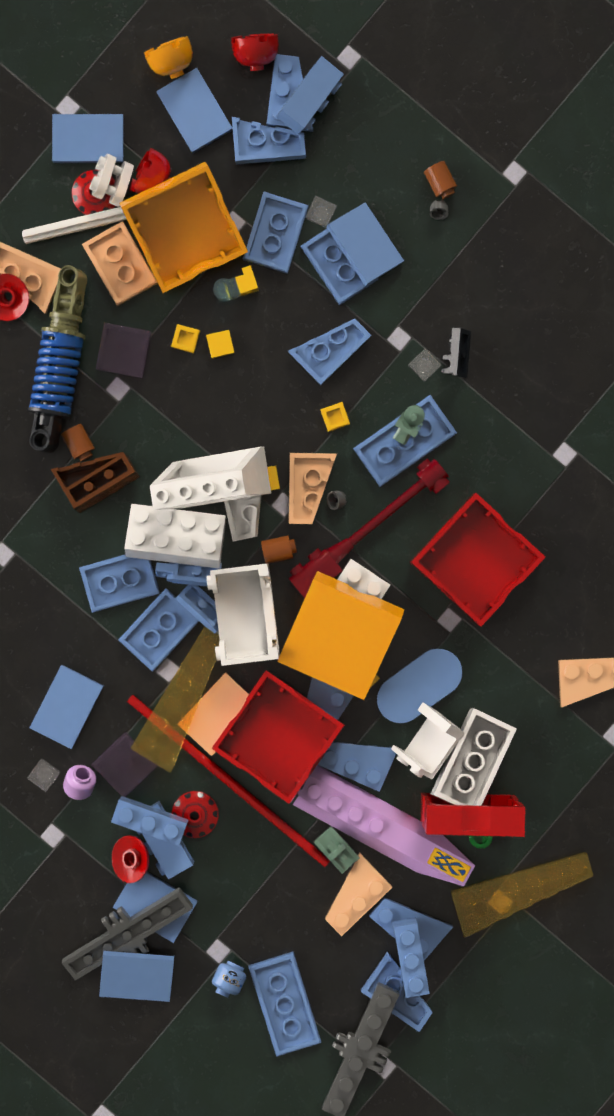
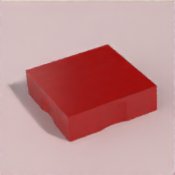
(477, 559)
(278, 736)
(495, 817)

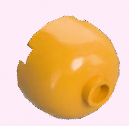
(170, 57)

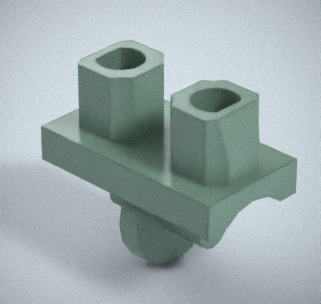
(409, 423)
(336, 849)

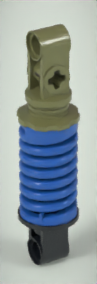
(60, 345)

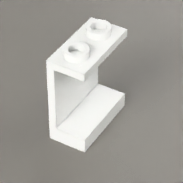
(431, 744)

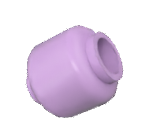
(79, 782)

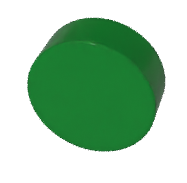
(480, 841)

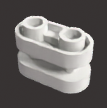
(100, 184)

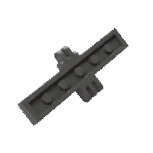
(127, 932)
(361, 1050)

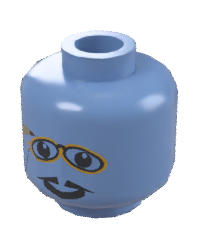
(229, 979)

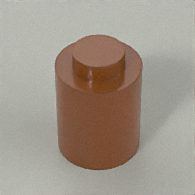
(440, 180)
(78, 442)
(278, 549)

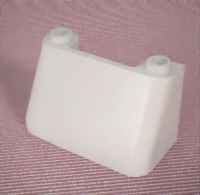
(244, 614)

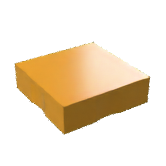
(183, 227)
(340, 635)

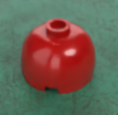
(255, 50)
(150, 172)

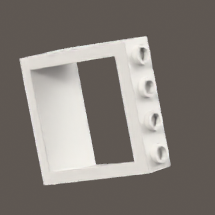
(212, 480)

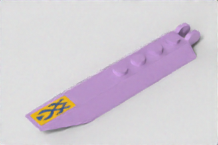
(381, 827)

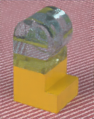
(236, 287)

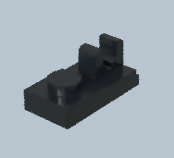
(459, 357)

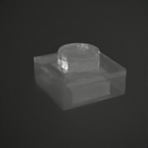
(321, 211)
(424, 364)
(43, 775)

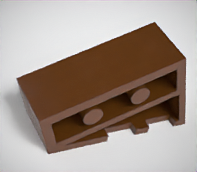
(95, 479)

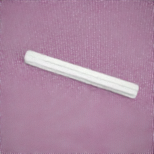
(73, 225)

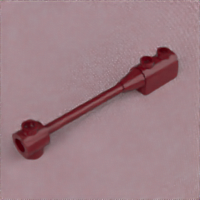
(326, 561)

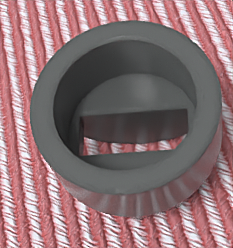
(439, 214)
(331, 500)

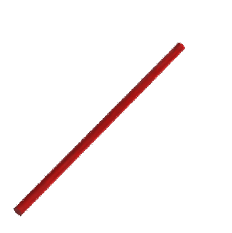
(241, 791)

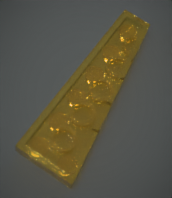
(170, 720)
(501, 897)

